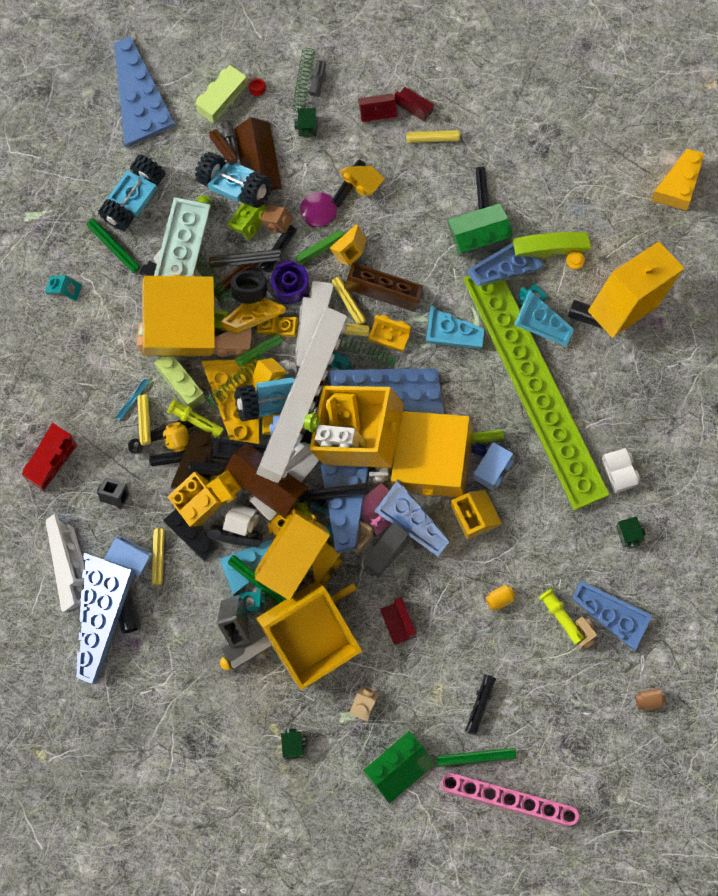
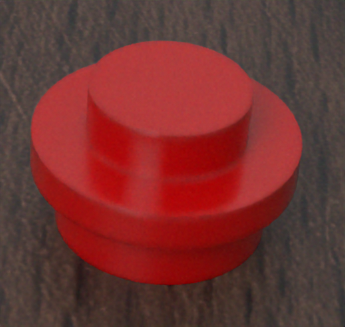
(257, 87)

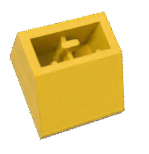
(195, 500)
(475, 513)

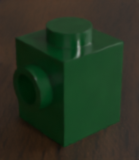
(306, 122)
(630, 532)
(292, 744)

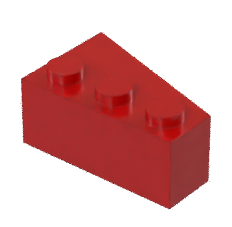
(49, 457)

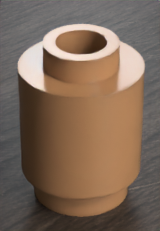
(650, 699)

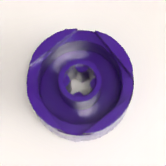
(290, 272)

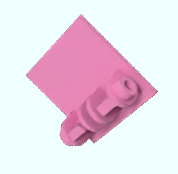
(370, 503)

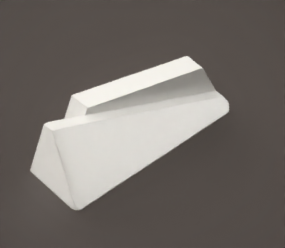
(310, 314)
(299, 468)
(67, 562)

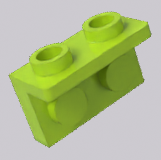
(247, 220)

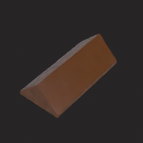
(257, 149)
(383, 287)
(278, 496)

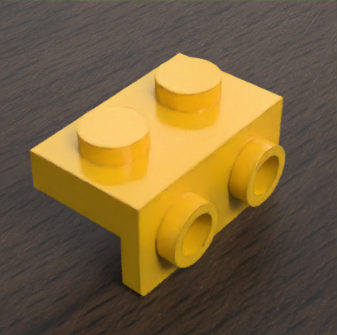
(390, 333)
(343, 411)

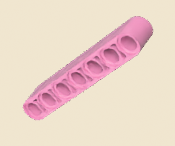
(517, 807)

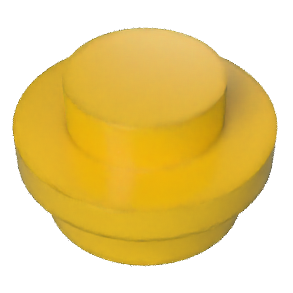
(575, 260)

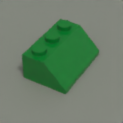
(480, 229)
(398, 767)

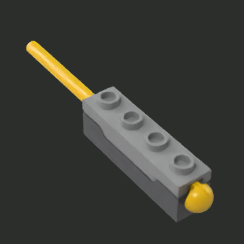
(240, 656)

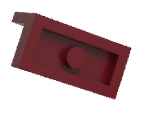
(413, 103)
(377, 107)
(398, 622)

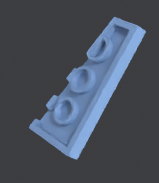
(502, 266)
(406, 512)
(614, 614)

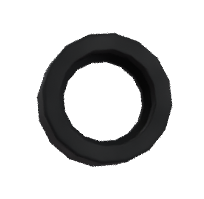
(251, 295)

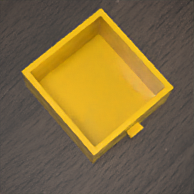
(635, 289)
(177, 316)
(379, 419)
(433, 453)
(291, 553)
(309, 635)

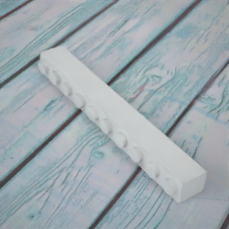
(301, 395)

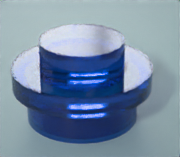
(479, 449)

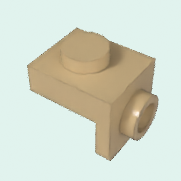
(365, 536)
(587, 631)
(364, 703)

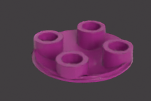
(318, 209)

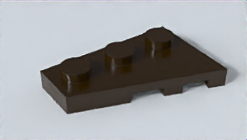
(197, 450)

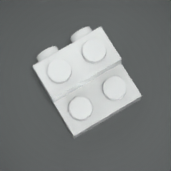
(339, 437)

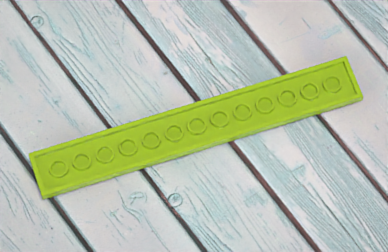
(538, 394)

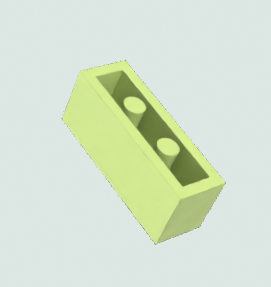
(221, 93)
(180, 381)

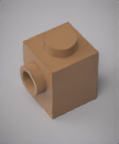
(276, 218)

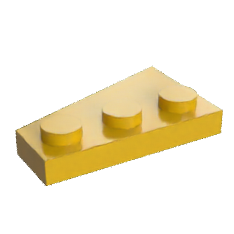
(251, 315)

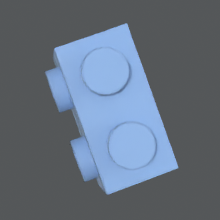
(493, 466)
(129, 555)

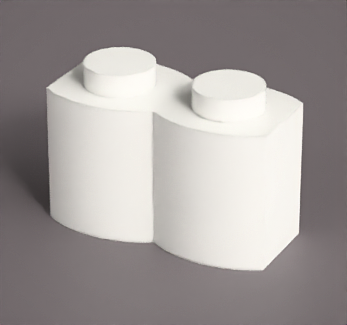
(620, 470)
(241, 519)

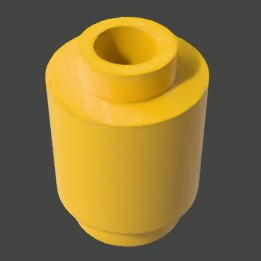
(500, 597)

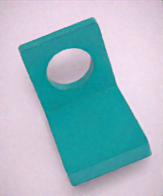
(59, 285)
(523, 293)
(259, 600)

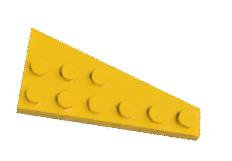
(217, 373)

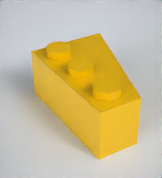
(680, 182)

